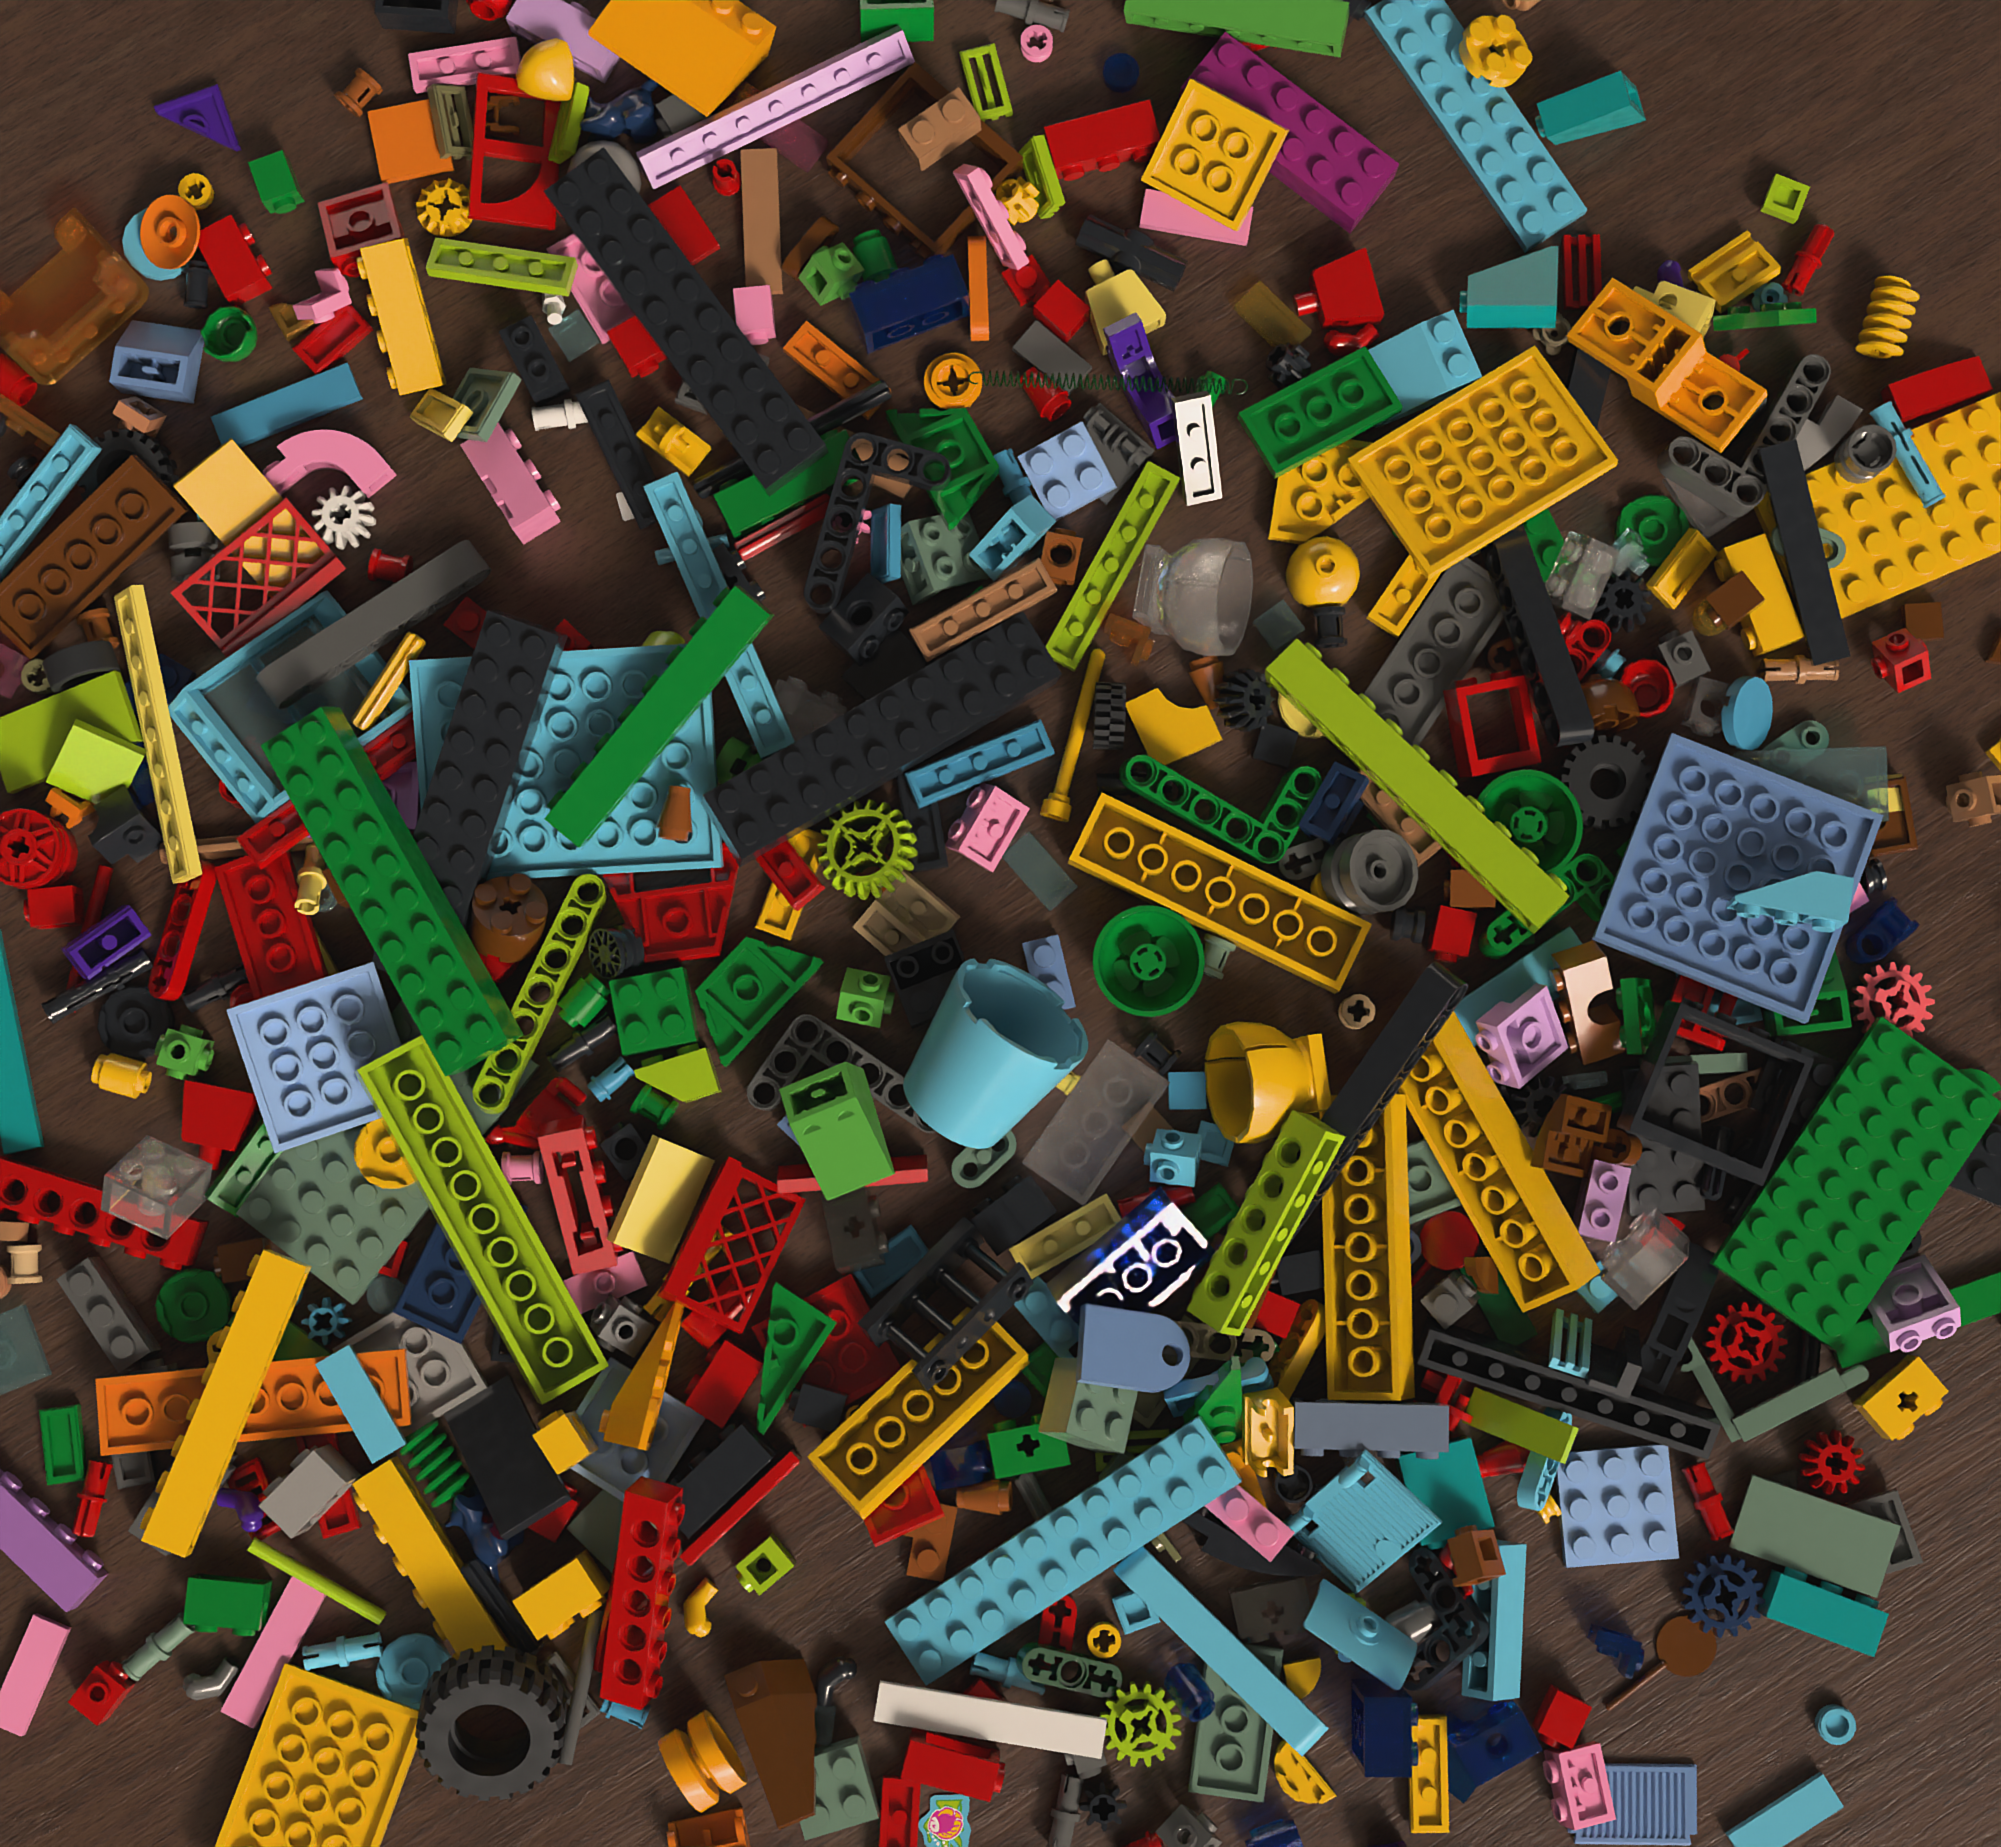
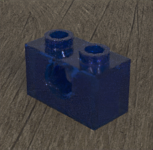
(1514, 1747)

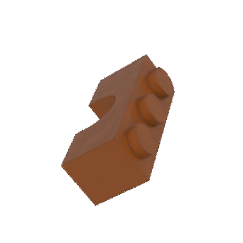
(1579, 977)

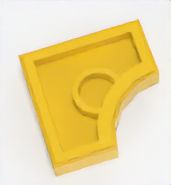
(1170, 730)

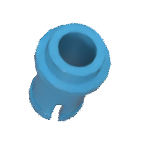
(610, 1079)
(625, 1713)

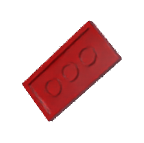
(272, 936)

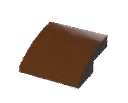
(1569, 1135)

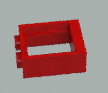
(1462, 732)
(953, 1765)

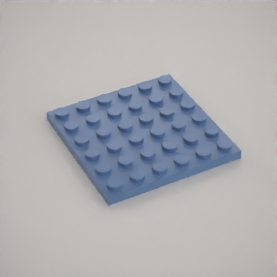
(1716, 833)

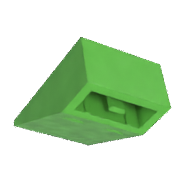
(838, 1129)

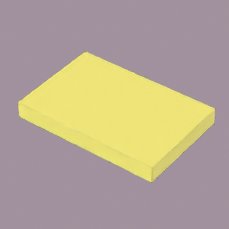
(660, 1199)

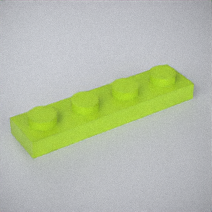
(502, 266)

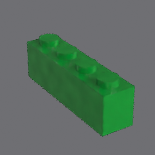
(749, 507)

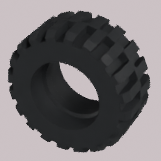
(483, 1765)

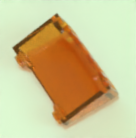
(69, 303)

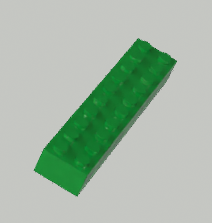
(391, 890)

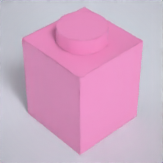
(755, 313)

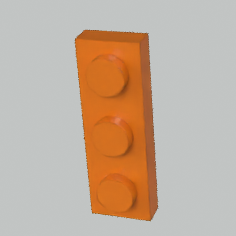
(829, 363)

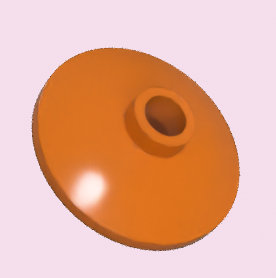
(170, 232)

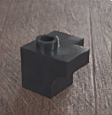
(124, 828)

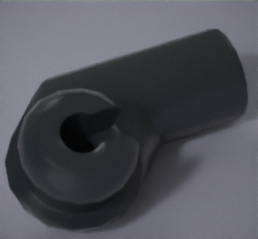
(831, 1675)

